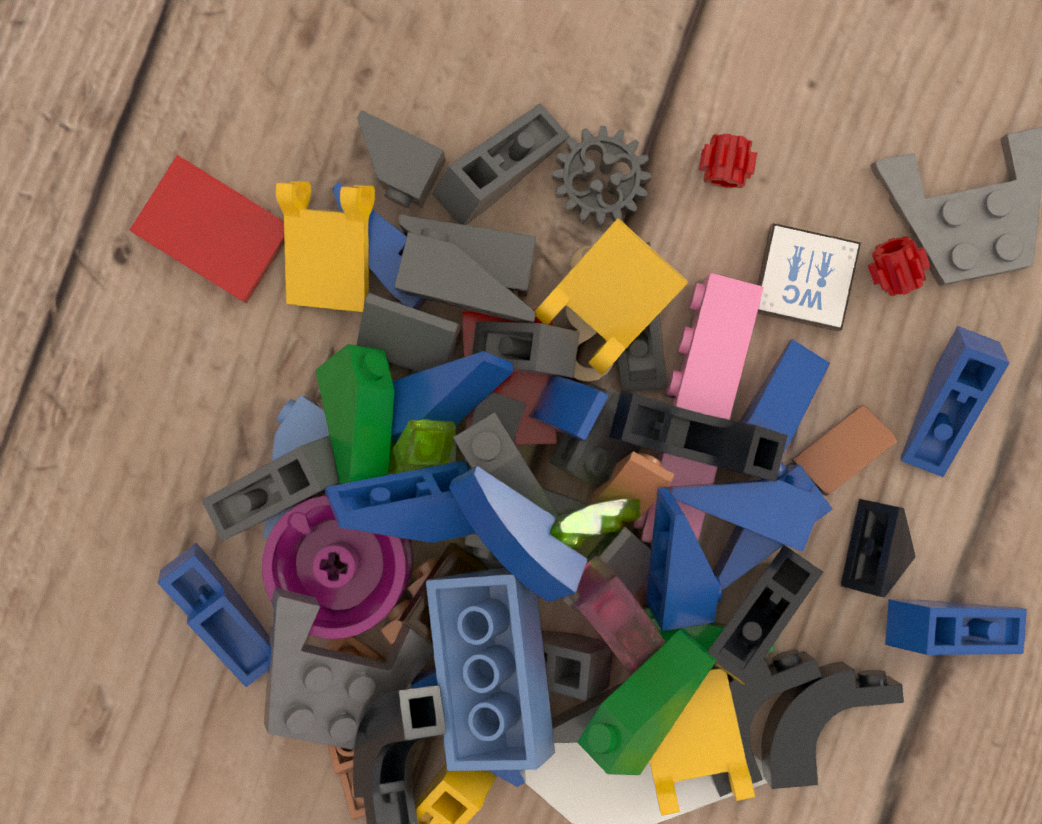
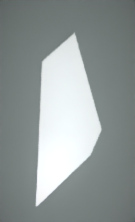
(590, 796)

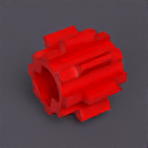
(727, 161)
(899, 266)

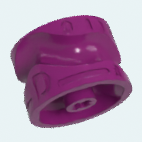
(351, 599)

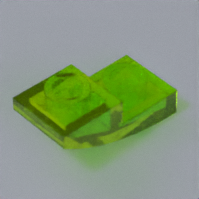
(424, 445)
(594, 520)

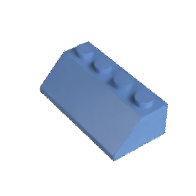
(490, 671)

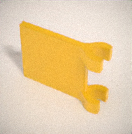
(326, 248)
(615, 291)
(702, 744)

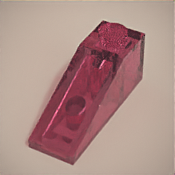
(616, 616)

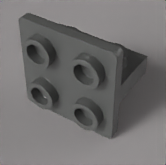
(598, 454)

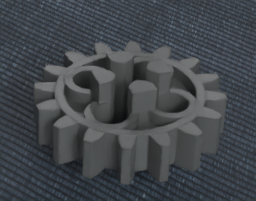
(578, 166)

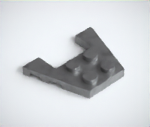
(978, 228)
(326, 692)

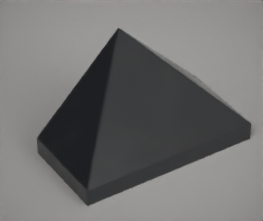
(877, 548)

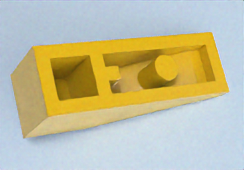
(453, 796)

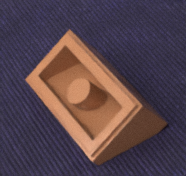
(845, 449)

